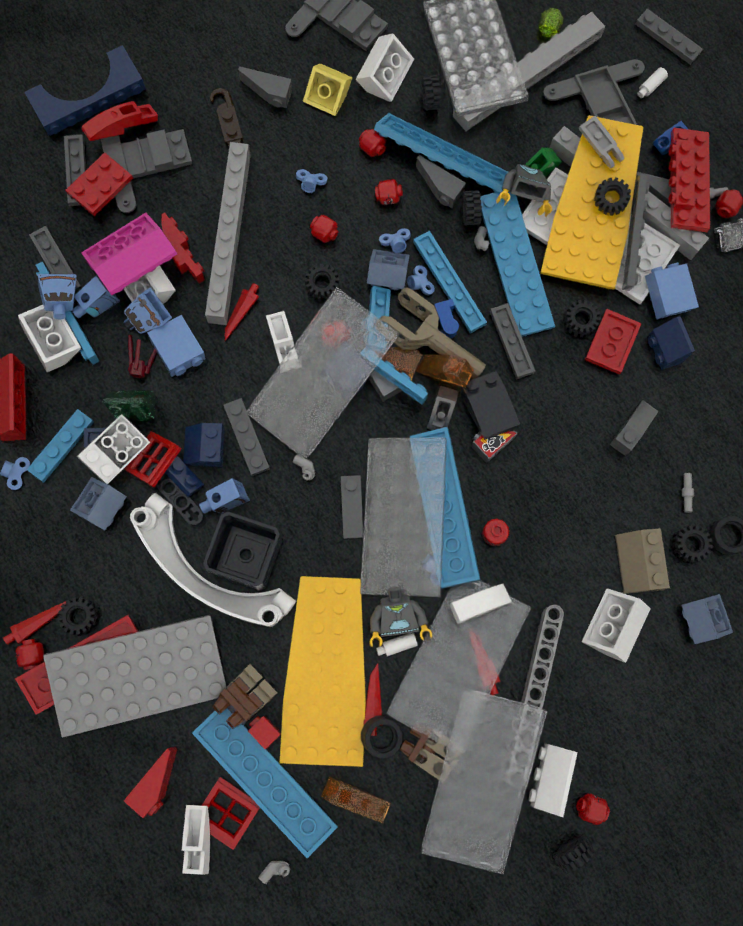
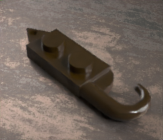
(227, 117)

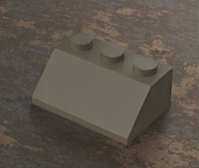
(642, 561)

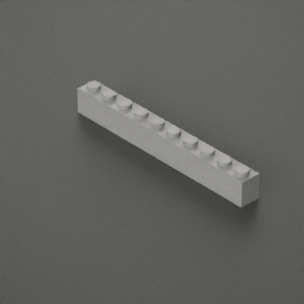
(548, 58)
(656, 214)
(228, 234)

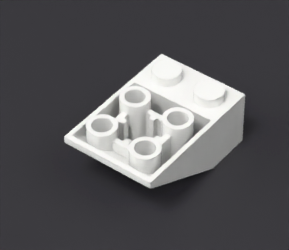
(113, 449)

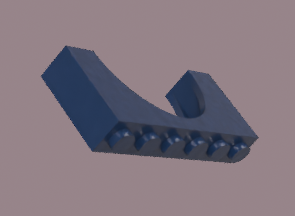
(59, 114)

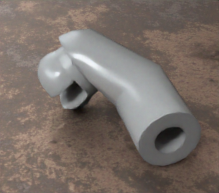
(479, 239)
(307, 467)
(274, 868)

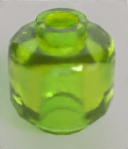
(550, 22)

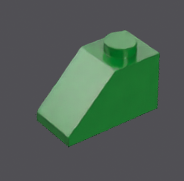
(545, 161)

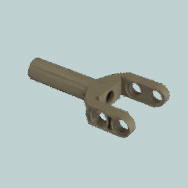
(428, 332)

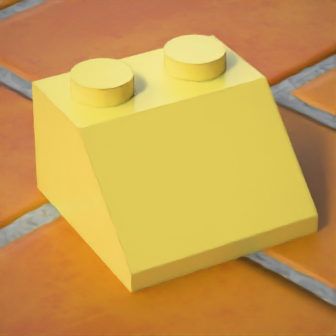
(327, 89)

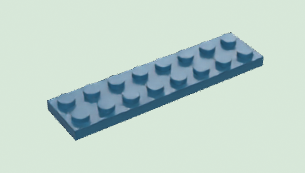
(441, 151)
(516, 264)
(458, 555)
(266, 782)

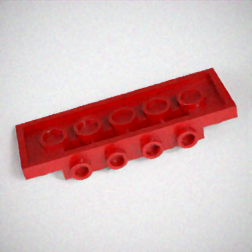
(689, 180)
(35, 681)

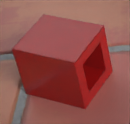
(263, 731)

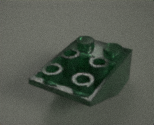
(131, 404)

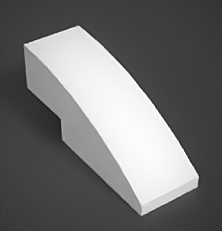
(280, 334)
(480, 603)
(196, 840)

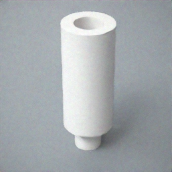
(652, 82)
(397, 644)

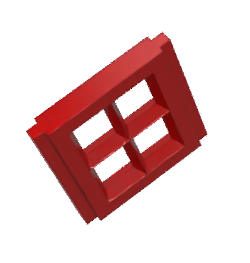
(162, 465)
(237, 796)

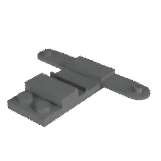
(348, 17)
(600, 90)
(145, 157)

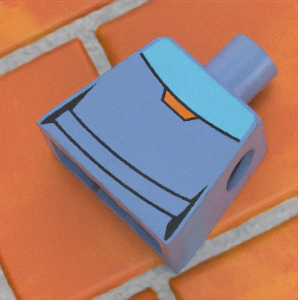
(93, 299)

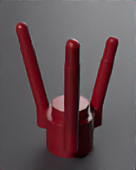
(137, 367)

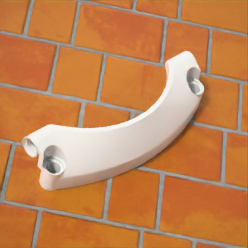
(160, 540)

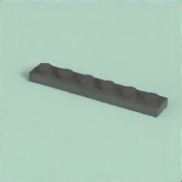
(636, 225)

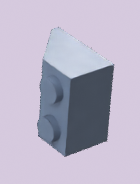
(388, 269)
(98, 503)
(706, 619)

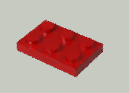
(99, 184)
(613, 341)

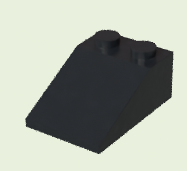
(490, 405)

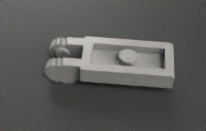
(601, 141)

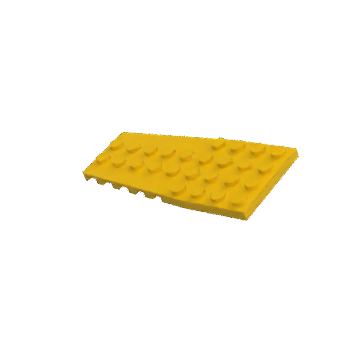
(583, 240)
(325, 676)

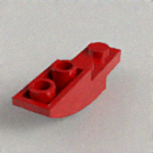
(115, 119)
(178, 240)

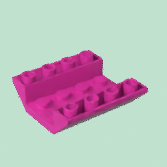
(129, 253)

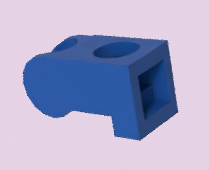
(663, 142)
(446, 322)

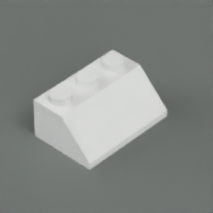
(385, 67)
(156, 280)
(49, 337)
(616, 624)
(553, 779)

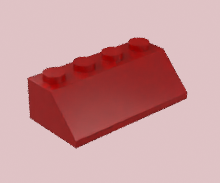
(12, 399)

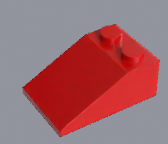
(152, 788)

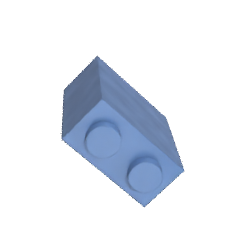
(671, 290)
(176, 346)

